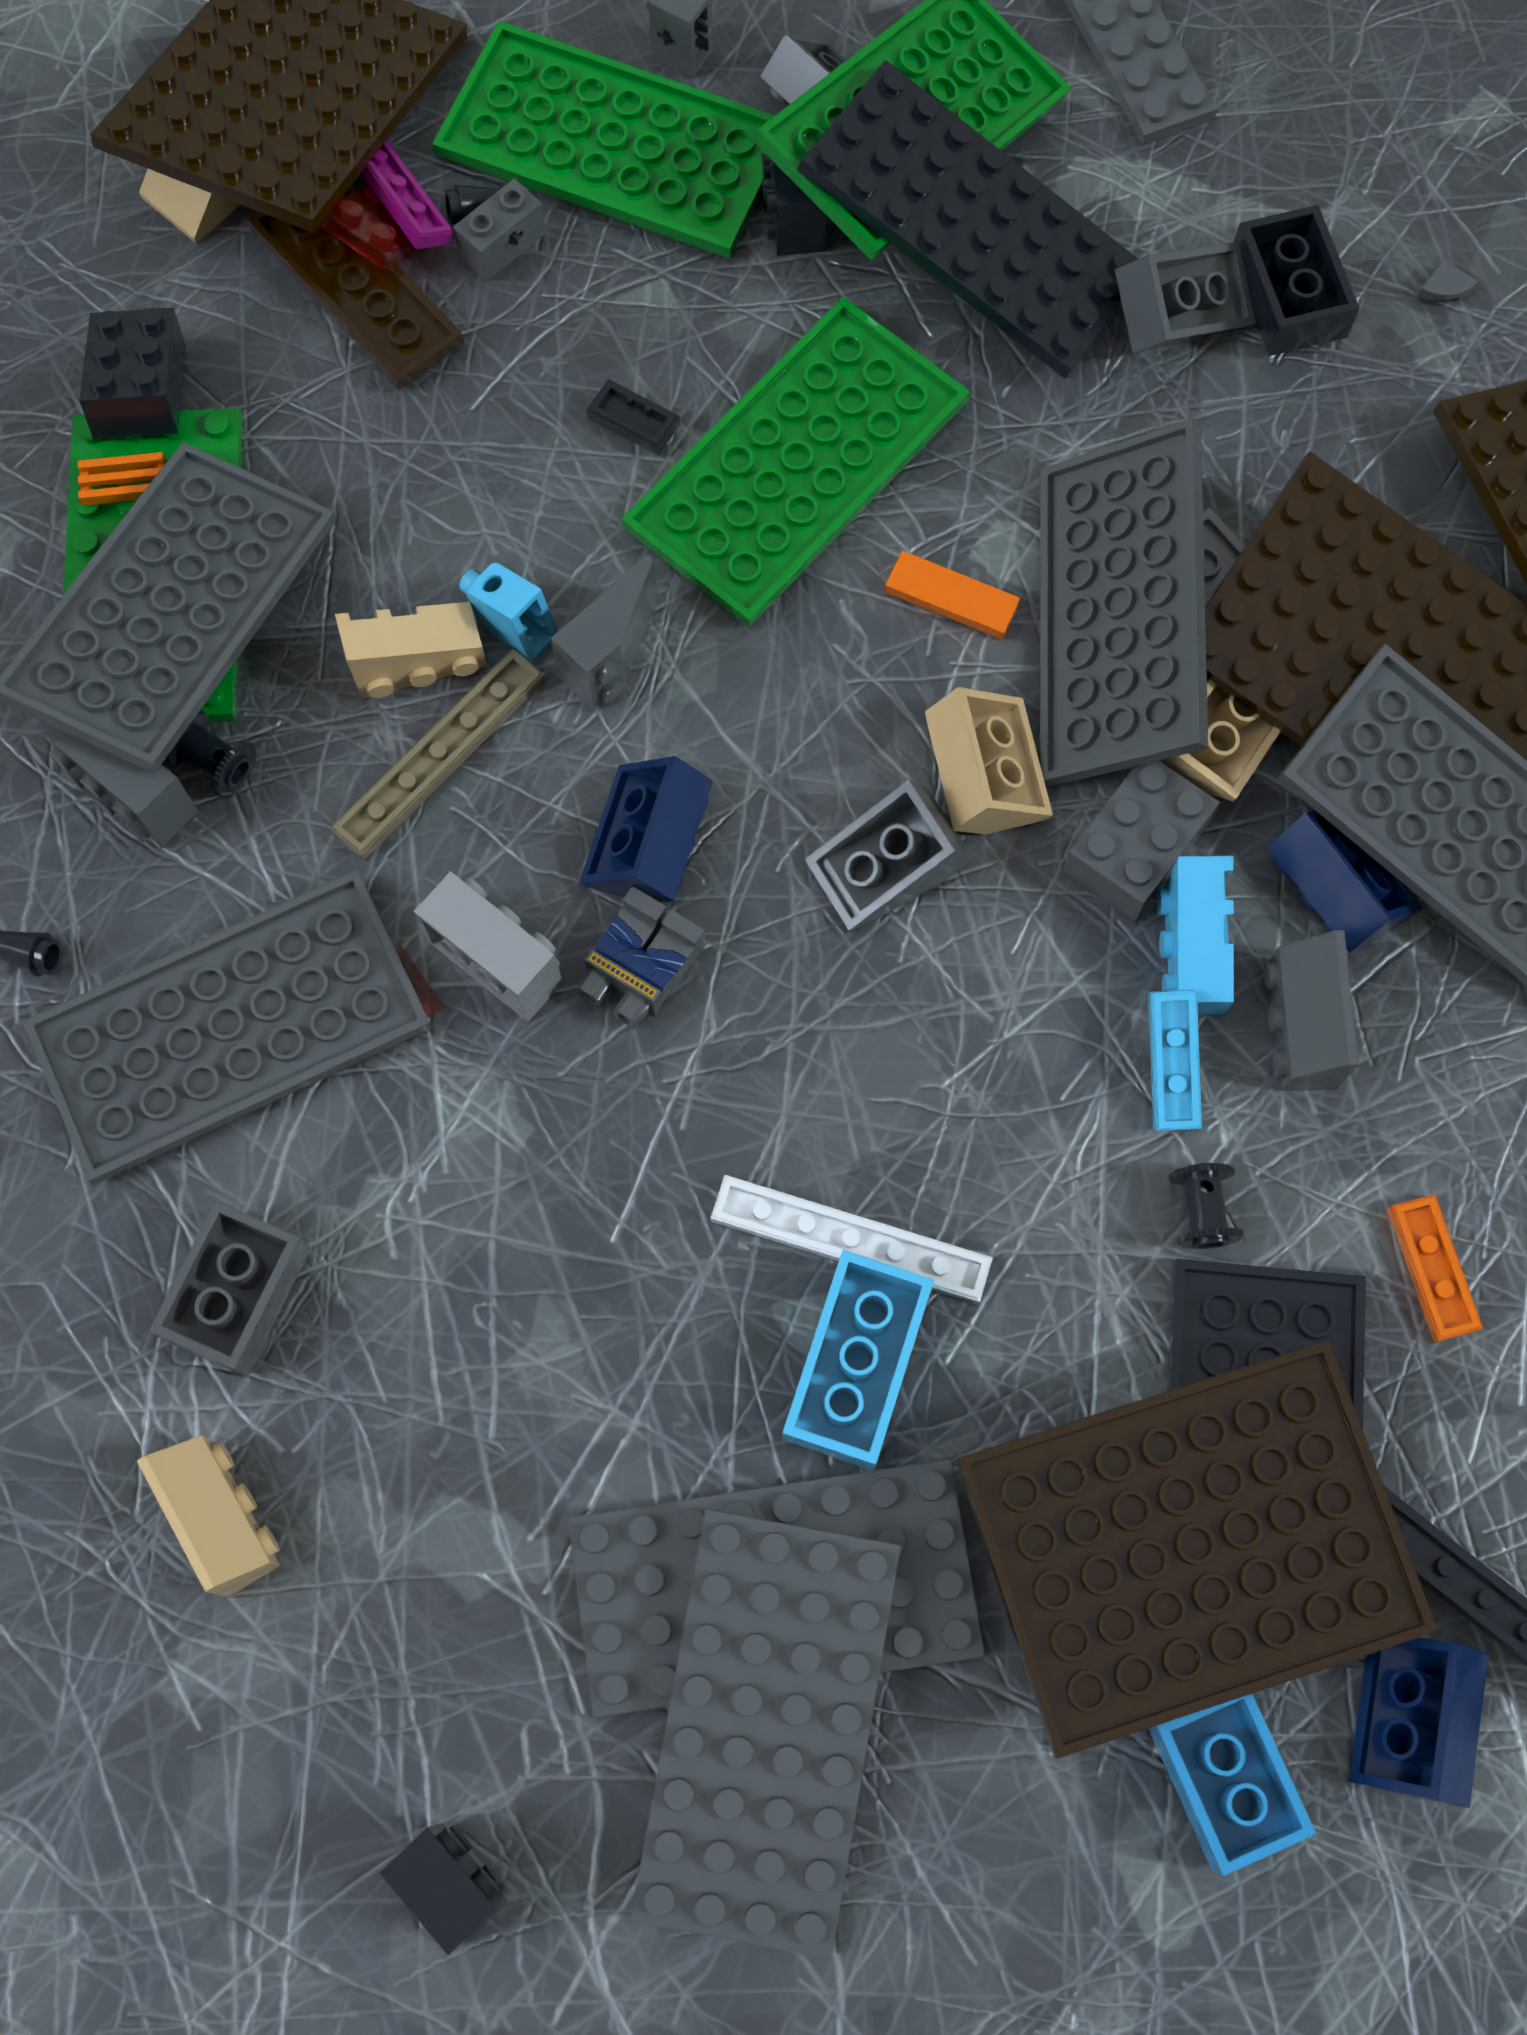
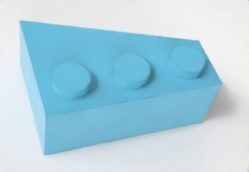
(1198, 931)

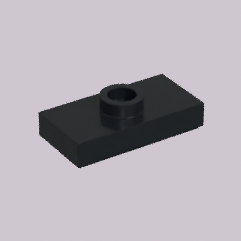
(633, 417)

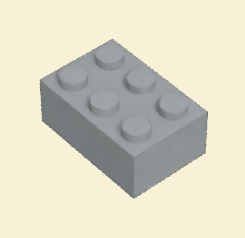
(490, 945)

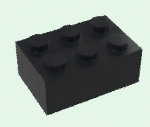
(1296, 280)
(133, 373)

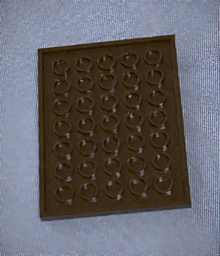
(280, 98)
(1337, 581)
(1194, 1548)

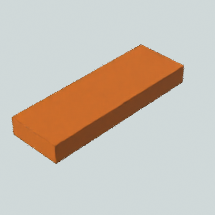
(952, 595)
(1434, 1268)

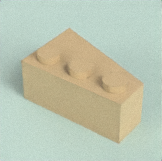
(411, 649)

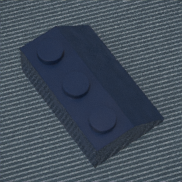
(647, 829)
(1342, 881)
(1420, 1720)

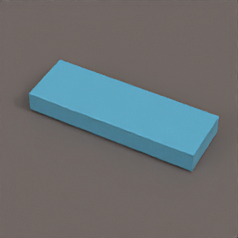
(1175, 1060)

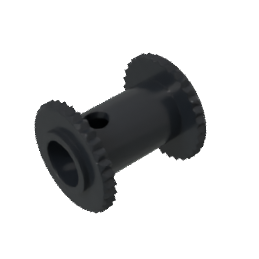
(227, 764)
(1204, 1209)

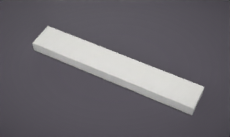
(830, 1231)

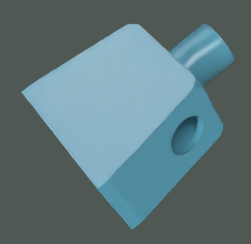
(510, 609)

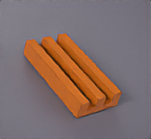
(119, 471)

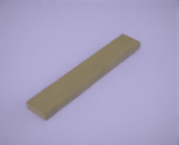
(437, 754)

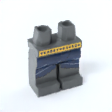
(641, 957)

